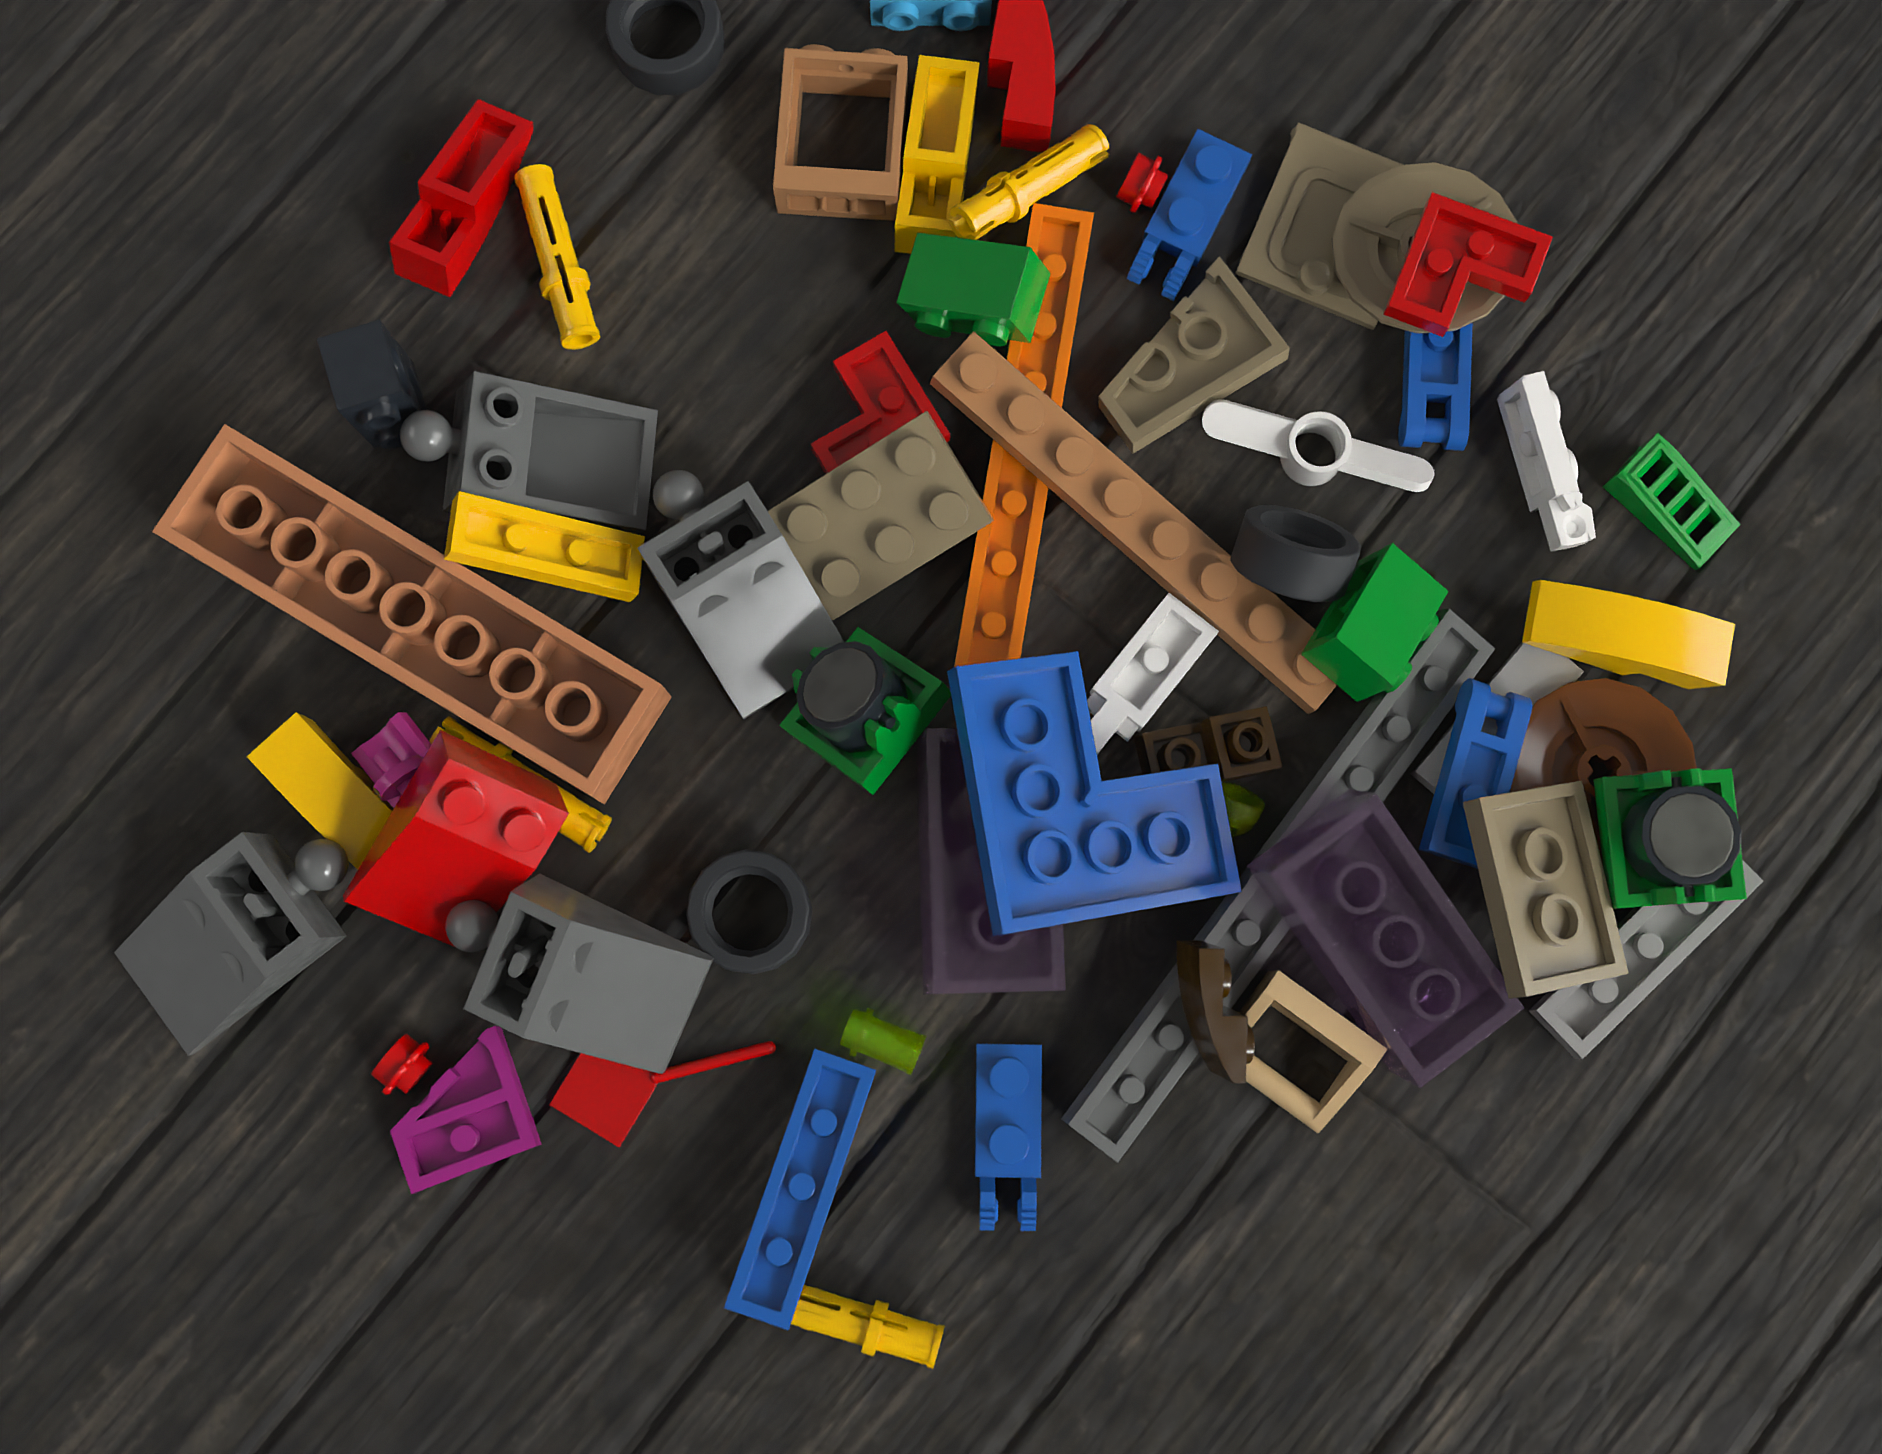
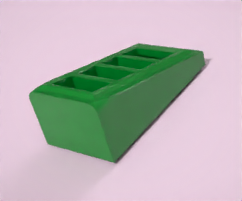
(1680, 476)

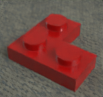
(1459, 247)
(883, 394)

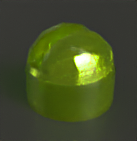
(1242, 808)

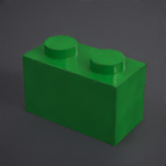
(973, 288)
(1377, 624)

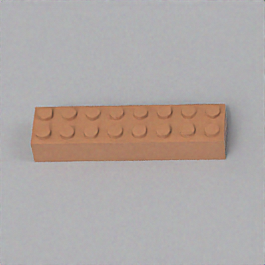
(414, 613)

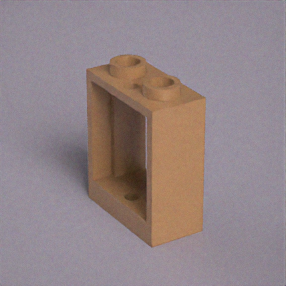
(834, 190)

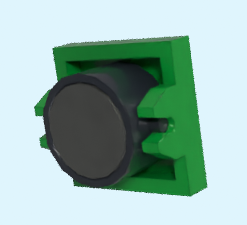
(862, 707)
(1670, 837)

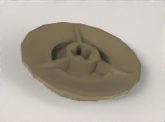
(1380, 225)

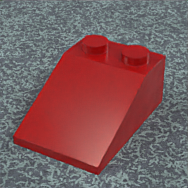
(457, 835)

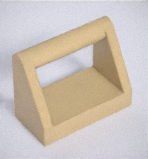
(1326, 1026)

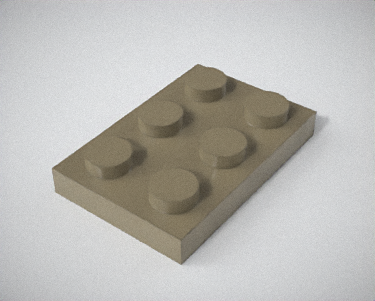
(880, 515)
(1545, 889)

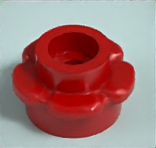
(1142, 182)
(402, 1065)

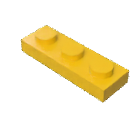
(543, 547)

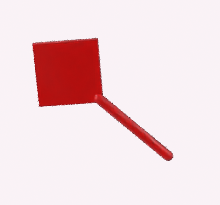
(612, 1094)

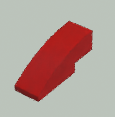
(1025, 66)
(460, 198)

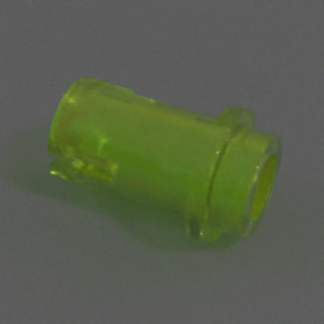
(882, 1040)

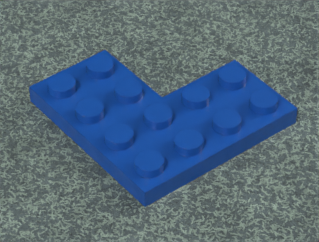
(1053, 833)

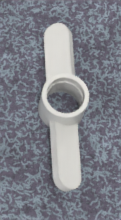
(1277, 436)

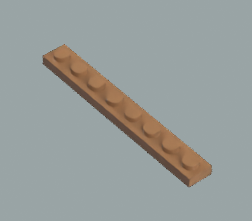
(1132, 516)

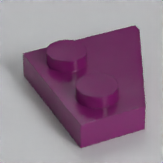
(467, 1118)

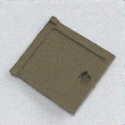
(1296, 227)

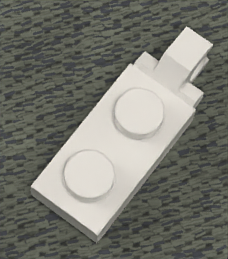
(1544, 462)
(1147, 670)

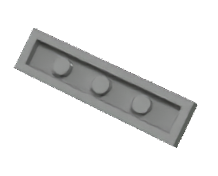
(1653, 946)

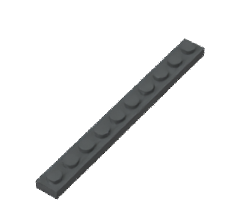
(1247, 923)

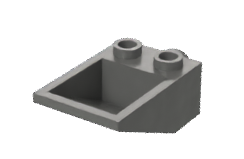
(554, 450)
(747, 604)
(227, 942)
(601, 978)

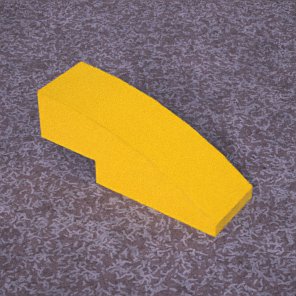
(935, 148)
(1629, 634)
(323, 785)

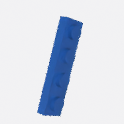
(800, 1190)

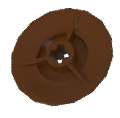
(1598, 724)

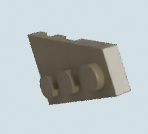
(1199, 356)

